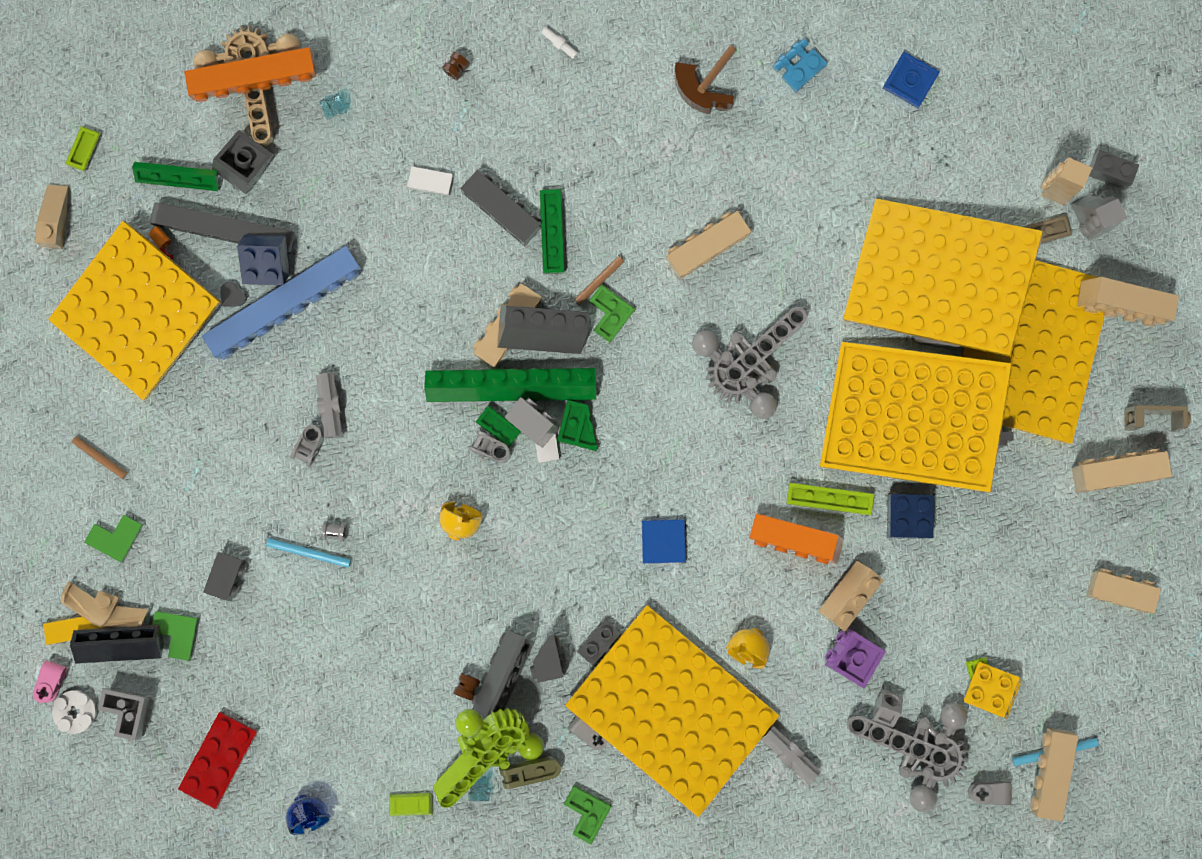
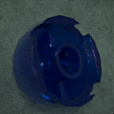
(306, 814)

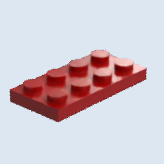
(217, 760)

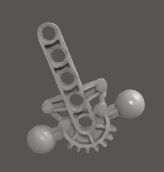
(762, 404)
(953, 718)

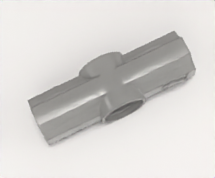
(329, 405)
(791, 755)

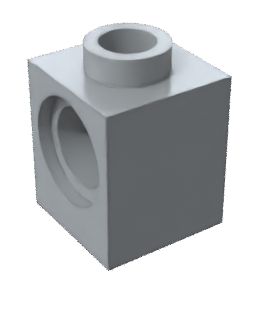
(887, 708)

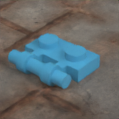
(803, 70)

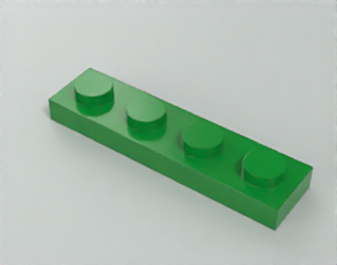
(176, 176)
(551, 231)

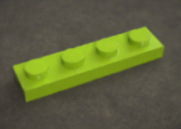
(830, 499)

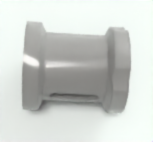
(333, 531)

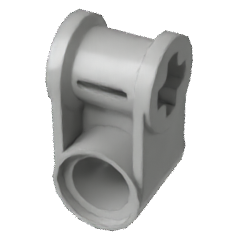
(487, 445)
(307, 446)
(585, 733)
(994, 792)

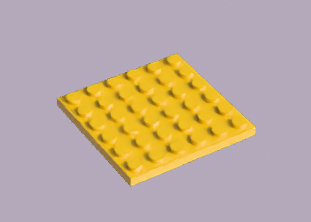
(134, 310)

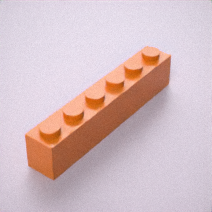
(250, 74)

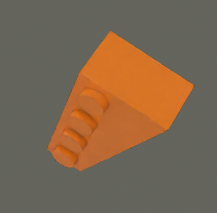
(796, 538)

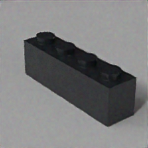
(117, 644)

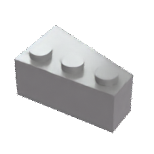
(1098, 214)

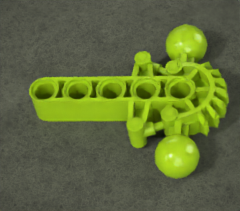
(492, 743)

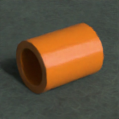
(159, 237)

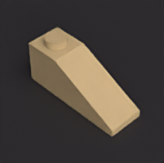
(52, 217)

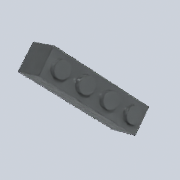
(501, 208)

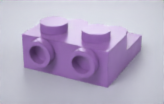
(854, 657)

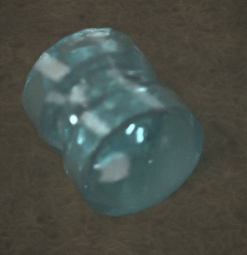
(333, 106)
(478, 791)

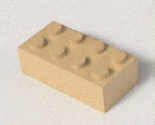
(1127, 301)
(1117, 472)

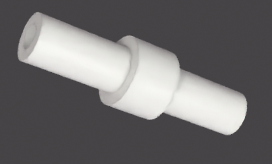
(559, 42)

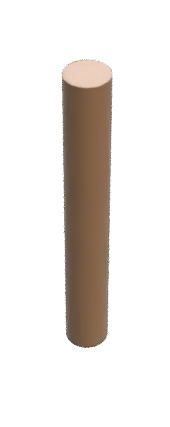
(716, 69)
(599, 280)
(99, 457)

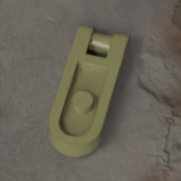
(530, 772)

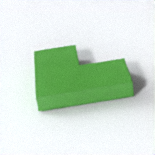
(616, 313)
(118, 543)
(182, 632)
(592, 811)

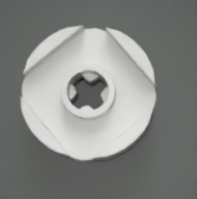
(63, 706)

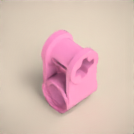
(49, 679)

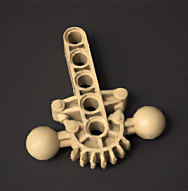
(234, 51)

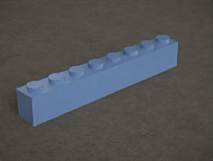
(281, 303)

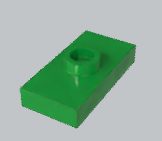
(498, 426)

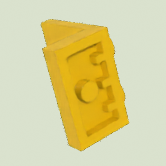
(993, 690)

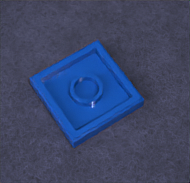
(911, 80)
(663, 541)

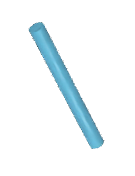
(308, 552)
(1033, 757)

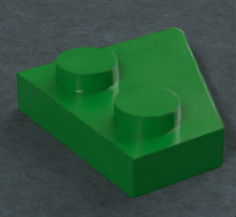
(577, 427)

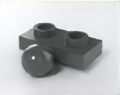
(599, 642)

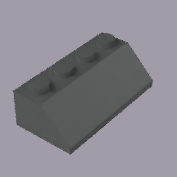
(542, 329)
(503, 673)

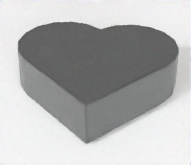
(231, 295)

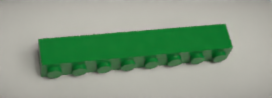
(510, 384)

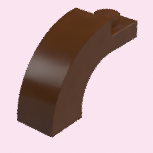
(687, 87)

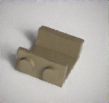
(1135, 416)

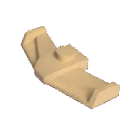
(102, 609)

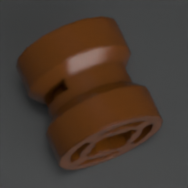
(455, 65)
(466, 686)

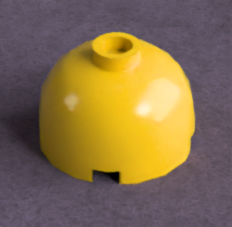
(459, 521)
(750, 647)

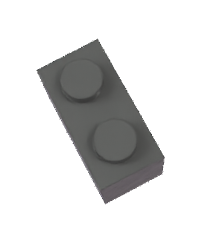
(1113, 169)
(225, 576)

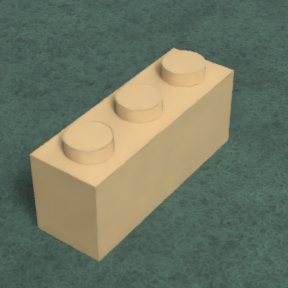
(1124, 591)
(850, 595)

